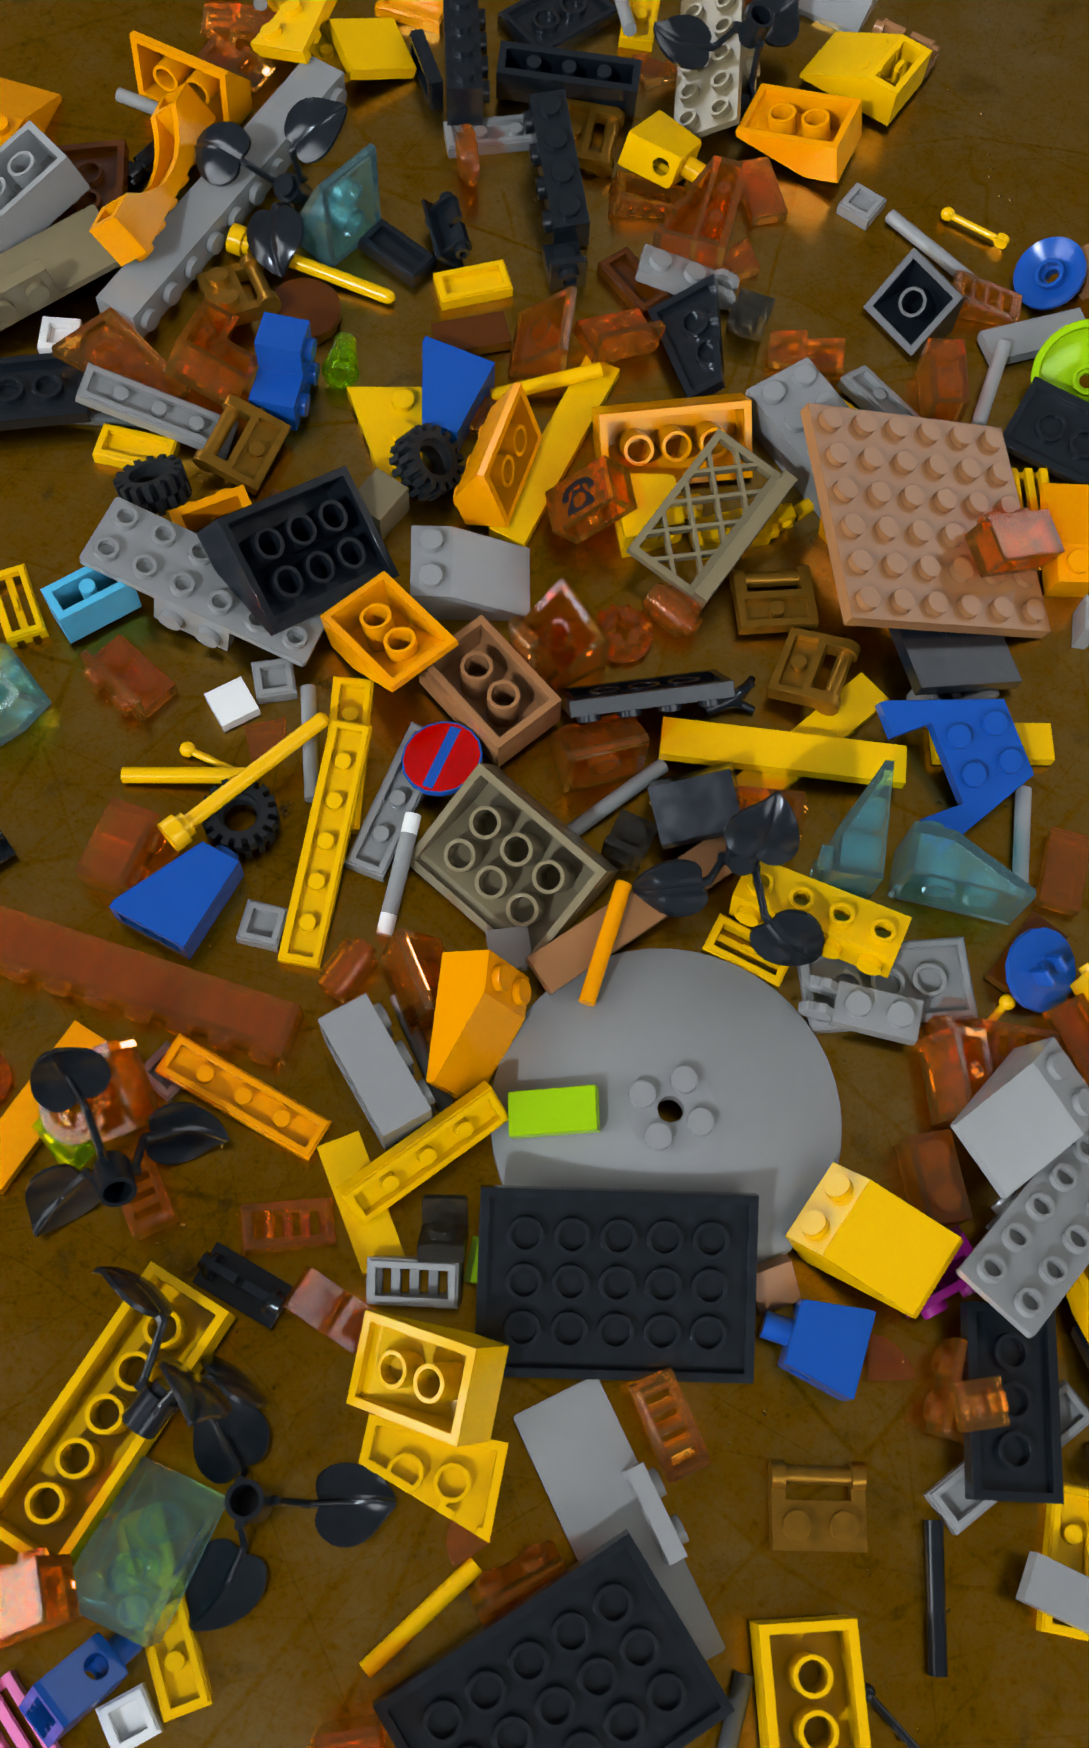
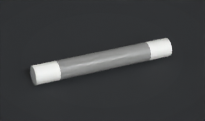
(398, 874)

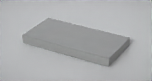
(923, 970)

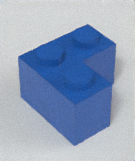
(284, 368)

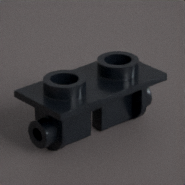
(446, 229)
(242, 1284)

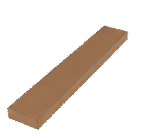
(572, 951)

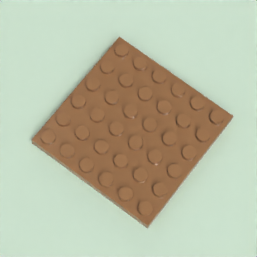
(896, 516)

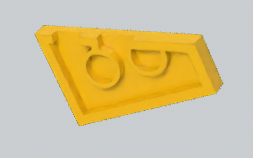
(293, 30)
(384, 417)
(450, 1479)

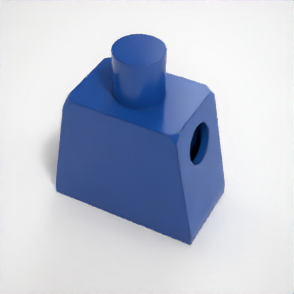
(822, 1344)
(66, 1691)

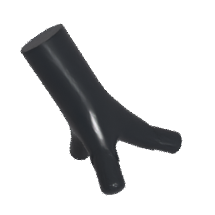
(737, 701)

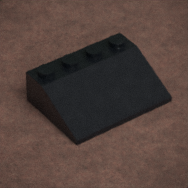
(298, 550)

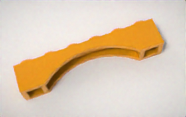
(135, 219)

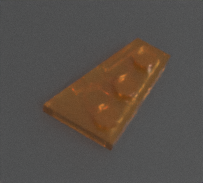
(118, 348)

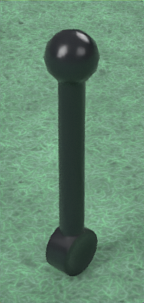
(888, 1717)

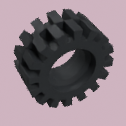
(440, 453)
(154, 483)
(253, 837)

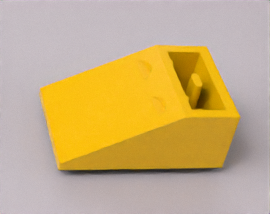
(870, 67)

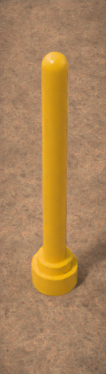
(237, 244)
(181, 827)

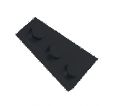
(694, 337)

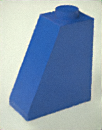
(453, 387)
(182, 898)

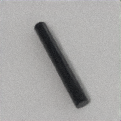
(935, 1598)

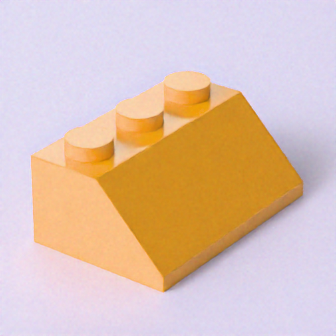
(164, 68)
(499, 461)

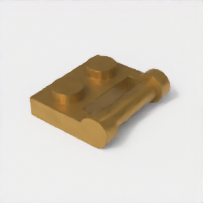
(583, 120)
(224, 289)
(254, 449)
(774, 609)
(800, 666)
(817, 1523)

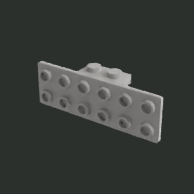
(185, 587)
(1035, 1242)
(604, 1490)

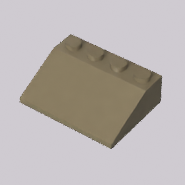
(509, 859)

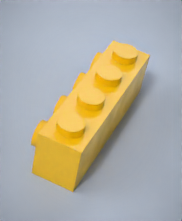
(851, 925)

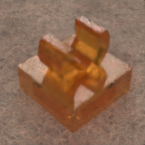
(979, 1404)

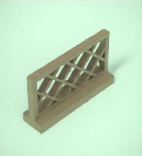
(738, 539)

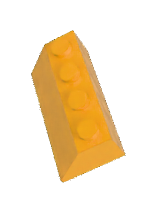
(672, 433)

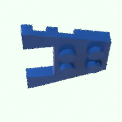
(975, 749)

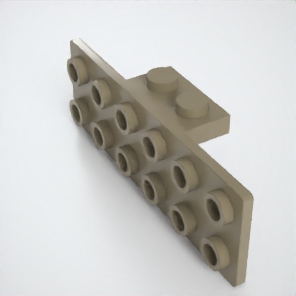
(711, 96)
(51, 266)

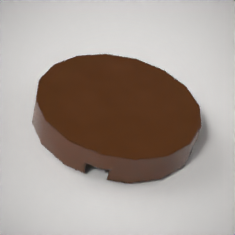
(311, 301)

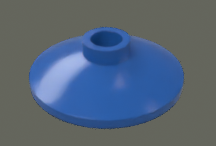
(1043, 260)

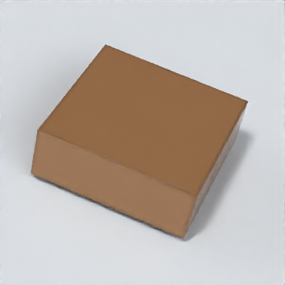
(776, 1284)

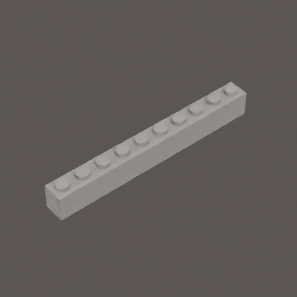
(206, 212)

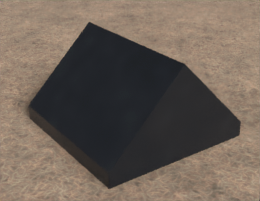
(916, 303)
(694, 804)

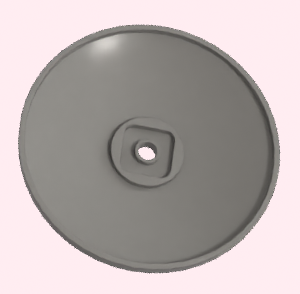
(688, 1031)

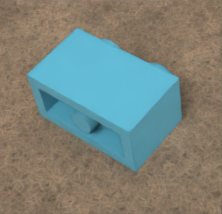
(88, 602)

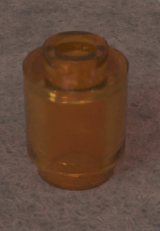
(672, 610)
(348, 969)

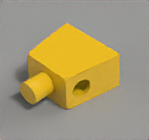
(662, 151)
(649, 493)

